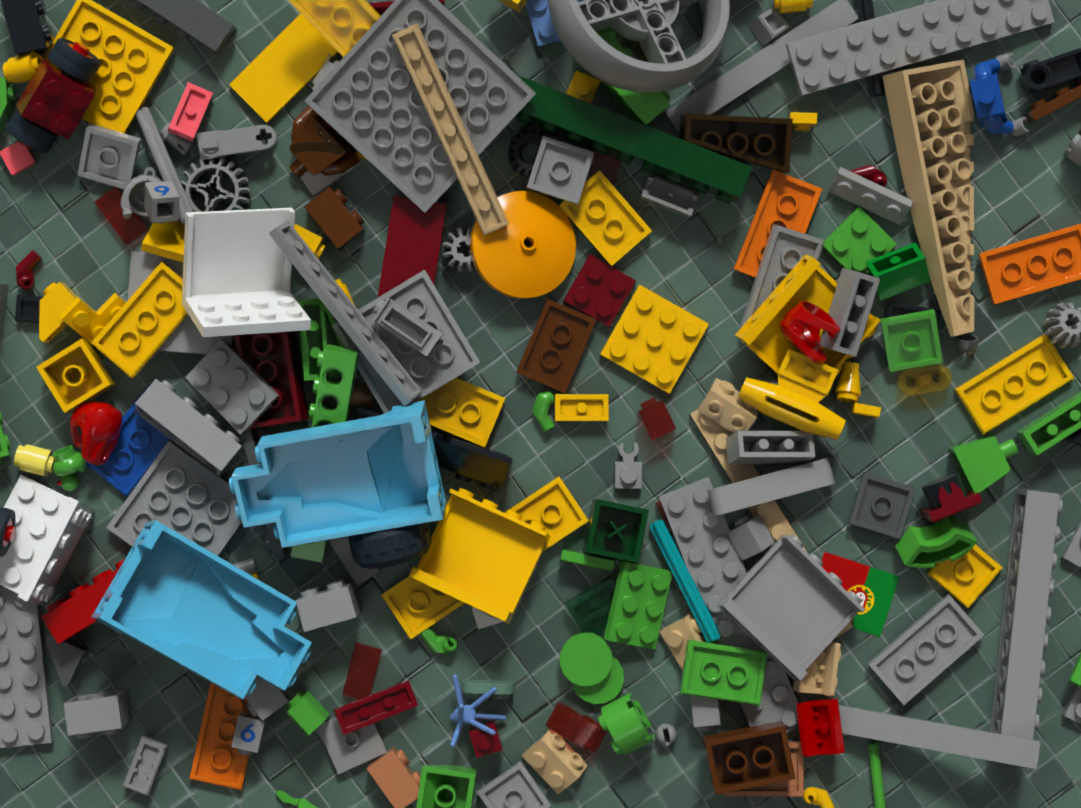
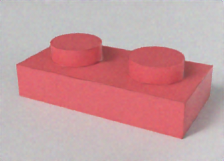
(190, 112)

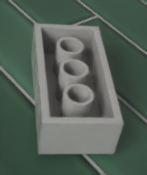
(187, 427)

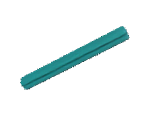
(685, 581)

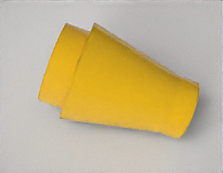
(848, 386)

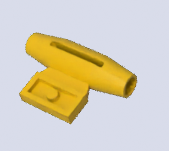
(797, 396)

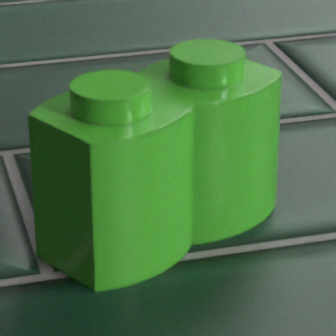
(306, 711)

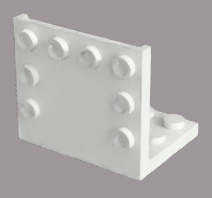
(238, 274)
(44, 539)

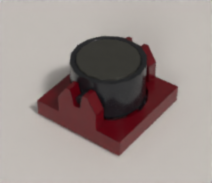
(947, 497)

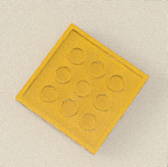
(128, 59)

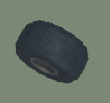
(390, 546)

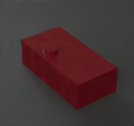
(277, 362)

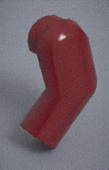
(872, 174)

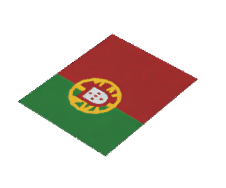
(870, 585)

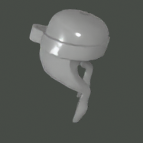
(133, 194)

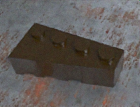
(745, 138)

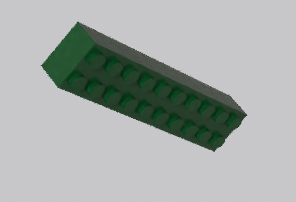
(634, 143)

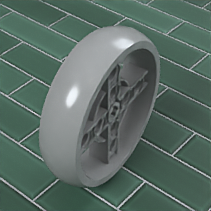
(631, 19)

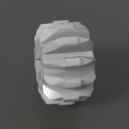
(454, 250)
(1064, 325)

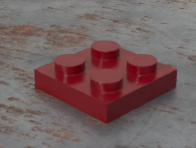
(599, 290)

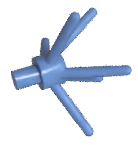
(466, 713)

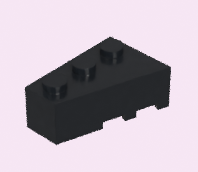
(27, 25)

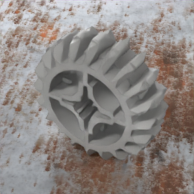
(217, 181)

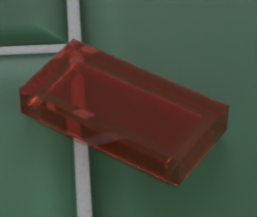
(127, 229)
(361, 670)

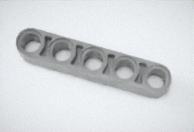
(771, 487)

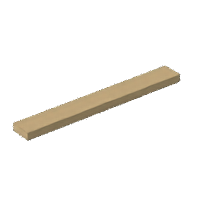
(450, 129)

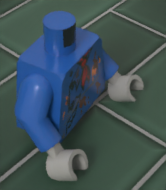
(989, 98)

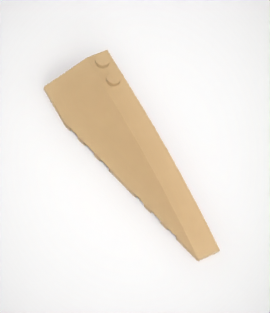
(933, 142)

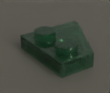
(592, 606)

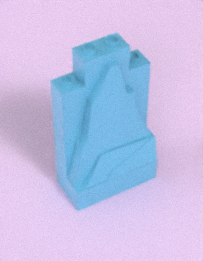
(343, 478)
(203, 613)

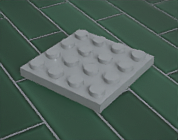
(447, 359)
(183, 498)

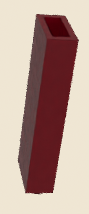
(412, 242)

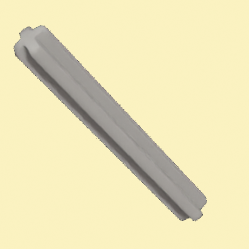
(162, 158)

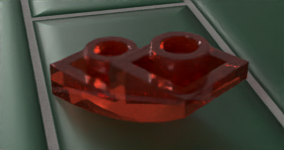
(576, 728)

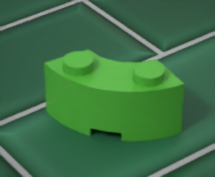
(935, 543)

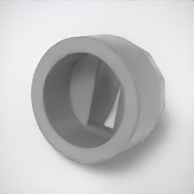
(660, 735)

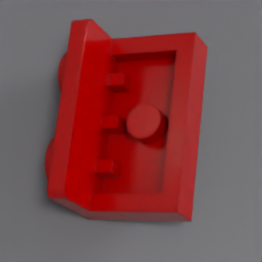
(820, 727)

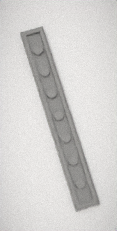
(760, 65)
(345, 313)
(940, 737)

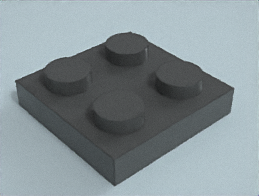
(881, 505)

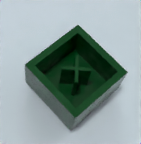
(615, 530)

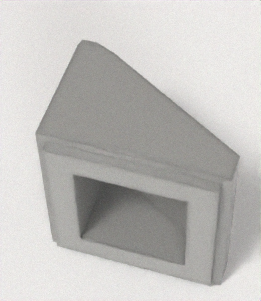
(768, 26)

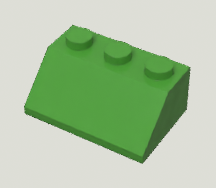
(446, 786)

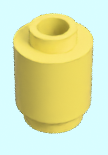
(34, 459)

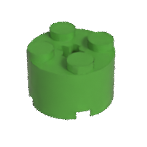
(626, 724)

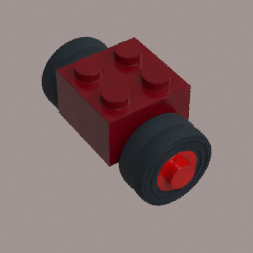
(55, 96)

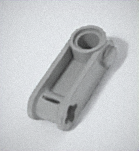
(233, 141)

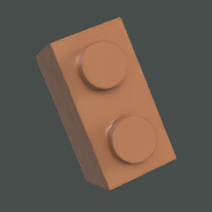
(395, 777)

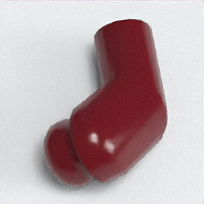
(25, 271)

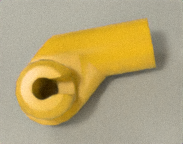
(818, 797)

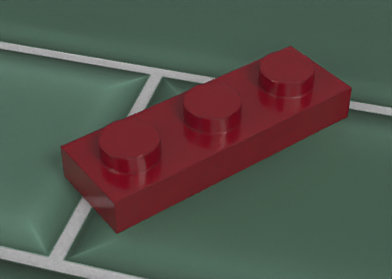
(375, 707)

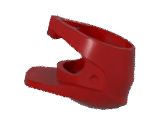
(802, 329)
(100, 430)

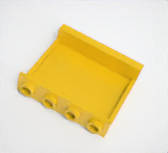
(803, 283)
(482, 555)

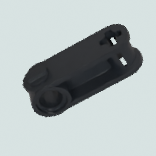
(1052, 72)

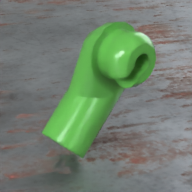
(541, 408)
(438, 643)

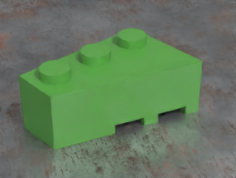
(316, 339)

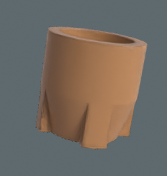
(362, 396)

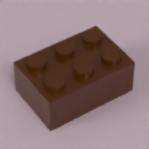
(749, 757)

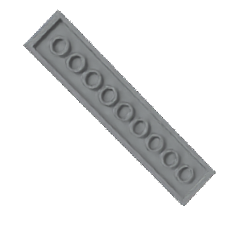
(908, 38)
(716, 570)

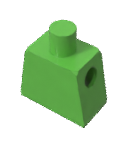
(983, 461)

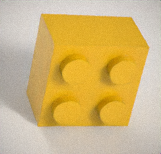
(76, 375)

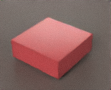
(17, 158)

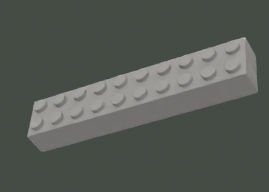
(1025, 613)

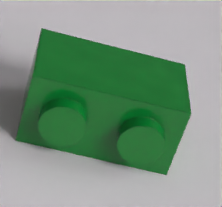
(899, 271)

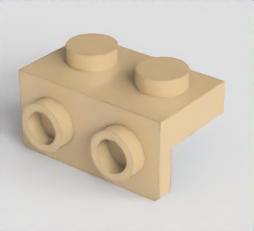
(727, 408)
(678, 633)
(822, 673)
(555, 761)

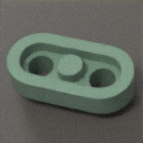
(476, 688)

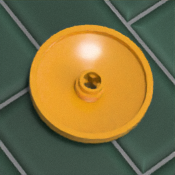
(523, 270)

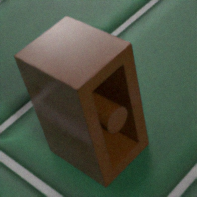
(335, 218)

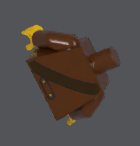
(319, 147)

